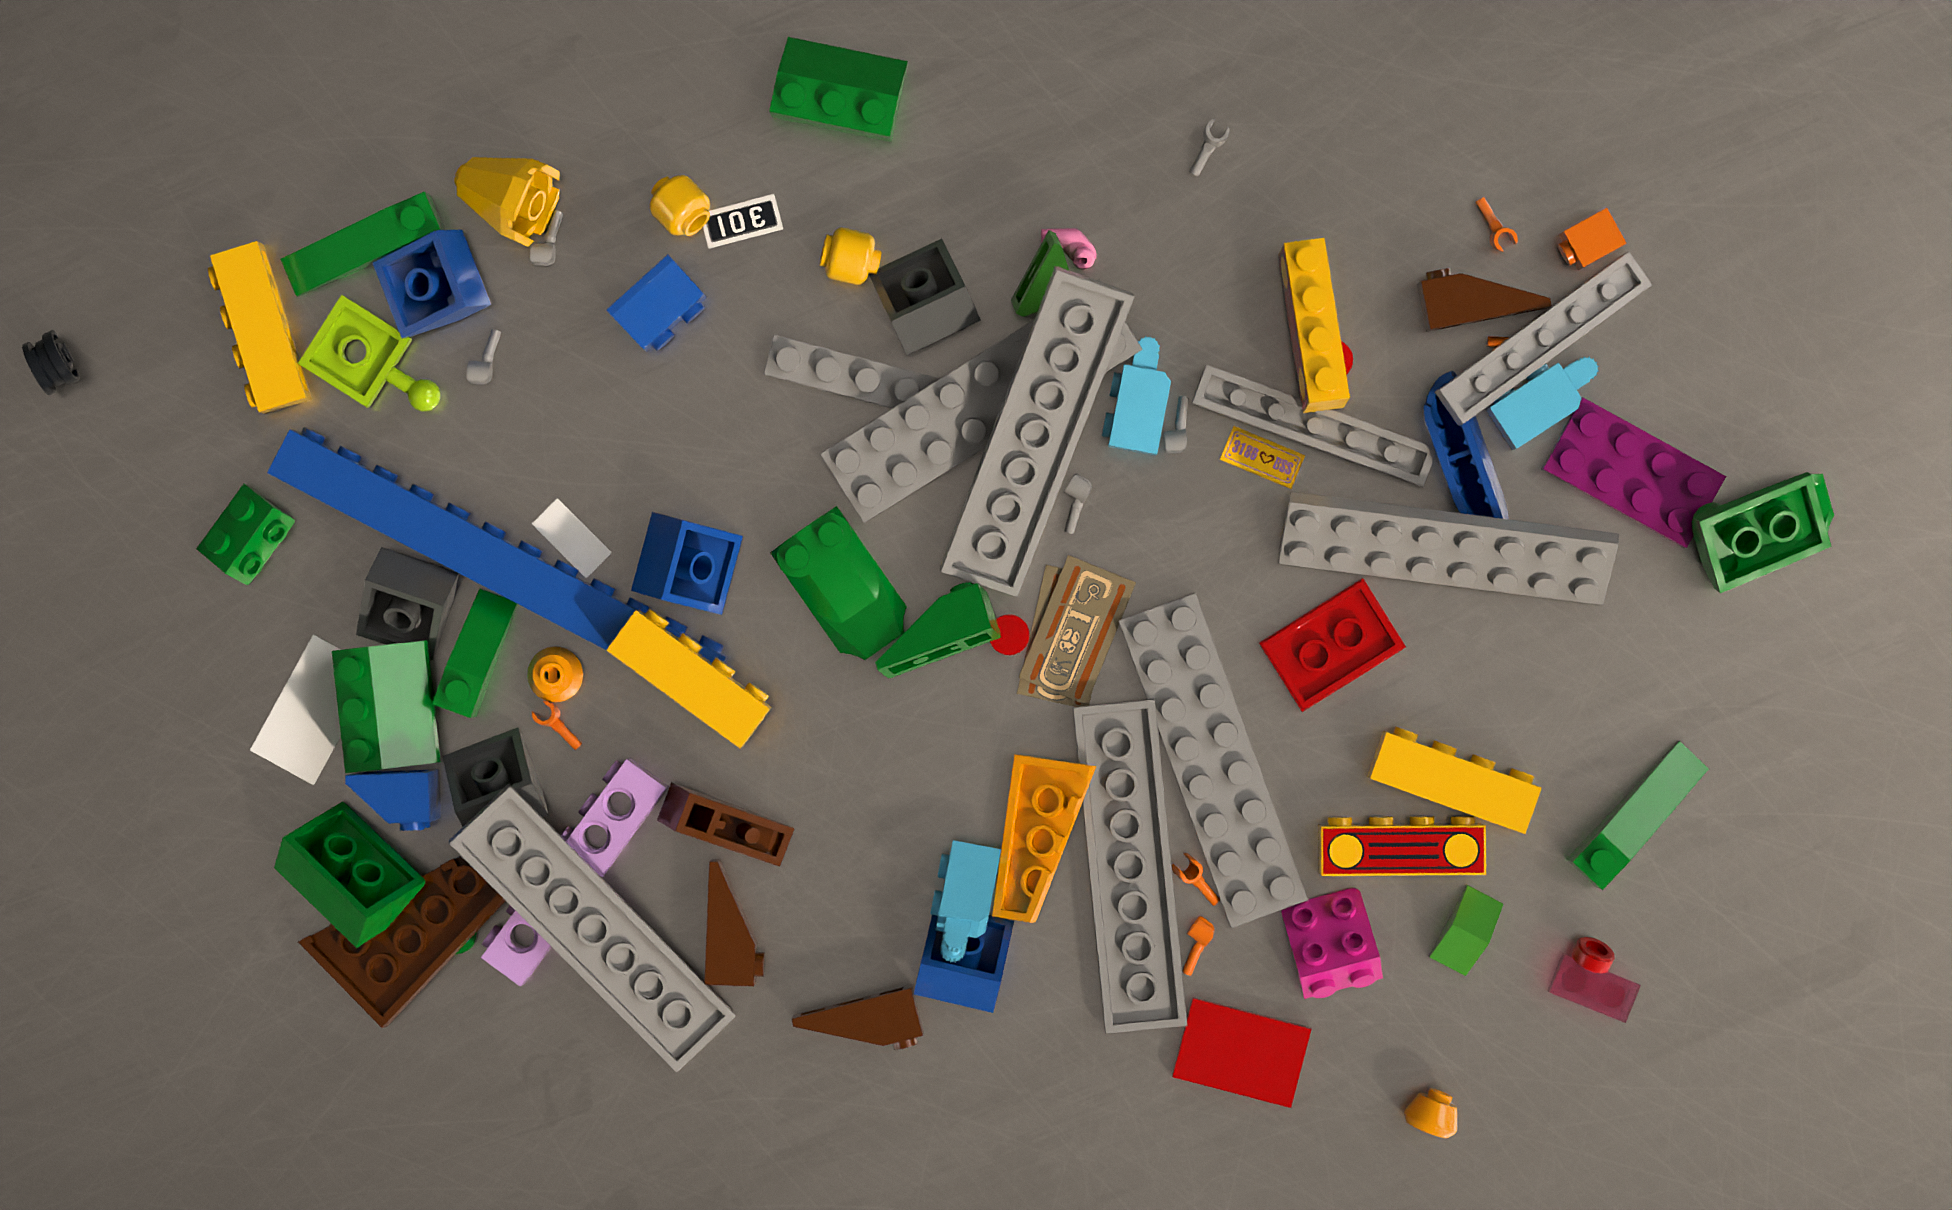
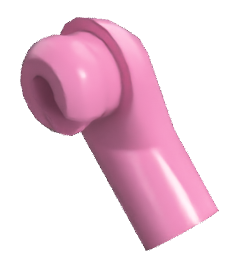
(1075, 245)

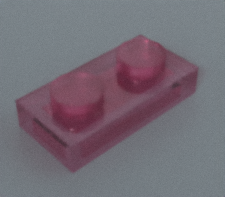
(1600, 992)

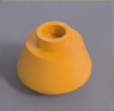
(555, 688)
(1433, 1113)

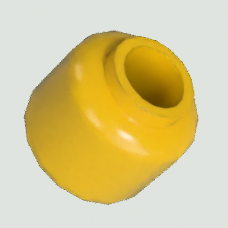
(679, 205)
(849, 256)

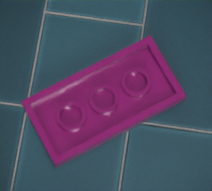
(1632, 472)

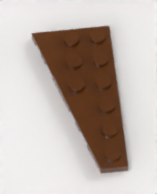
(420, 941)

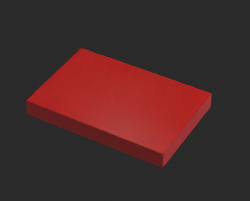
(1332, 644)
(1241, 1052)

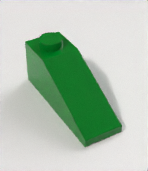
(945, 629)
(475, 654)

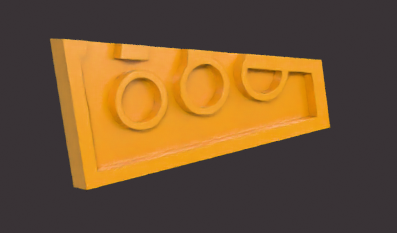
(1037, 826)

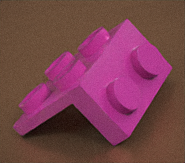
(1332, 943)

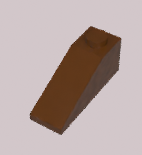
(1466, 299)
(724, 824)
(730, 941)
(873, 1019)

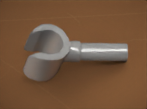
(1208, 147)
(544, 253)
(481, 372)
(1176, 440)
(1079, 489)

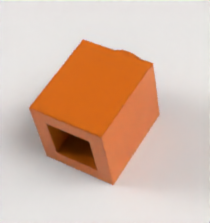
(1590, 239)

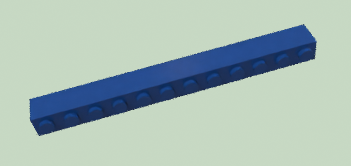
(460, 544)

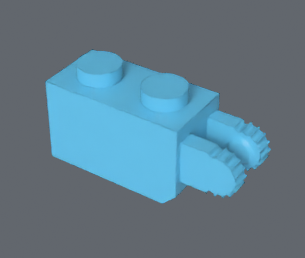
(1541, 401)
(1140, 402)
(966, 895)

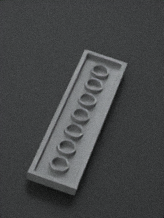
(935, 427)
(1036, 431)
(1448, 548)
(1213, 760)
(1130, 867)
(592, 927)

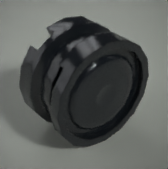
(50, 362)

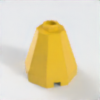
(509, 194)

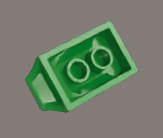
(1763, 530)
(842, 585)

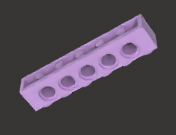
(644, 791)

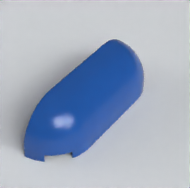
(1464, 458)

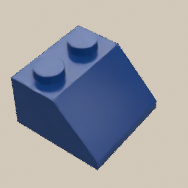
(431, 282)
(658, 304)
(686, 563)
(400, 795)
(974, 978)

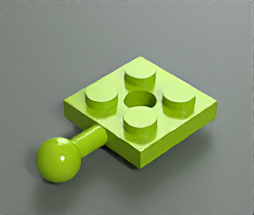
(383, 351)

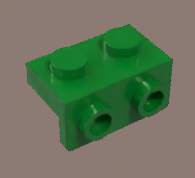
(245, 535)

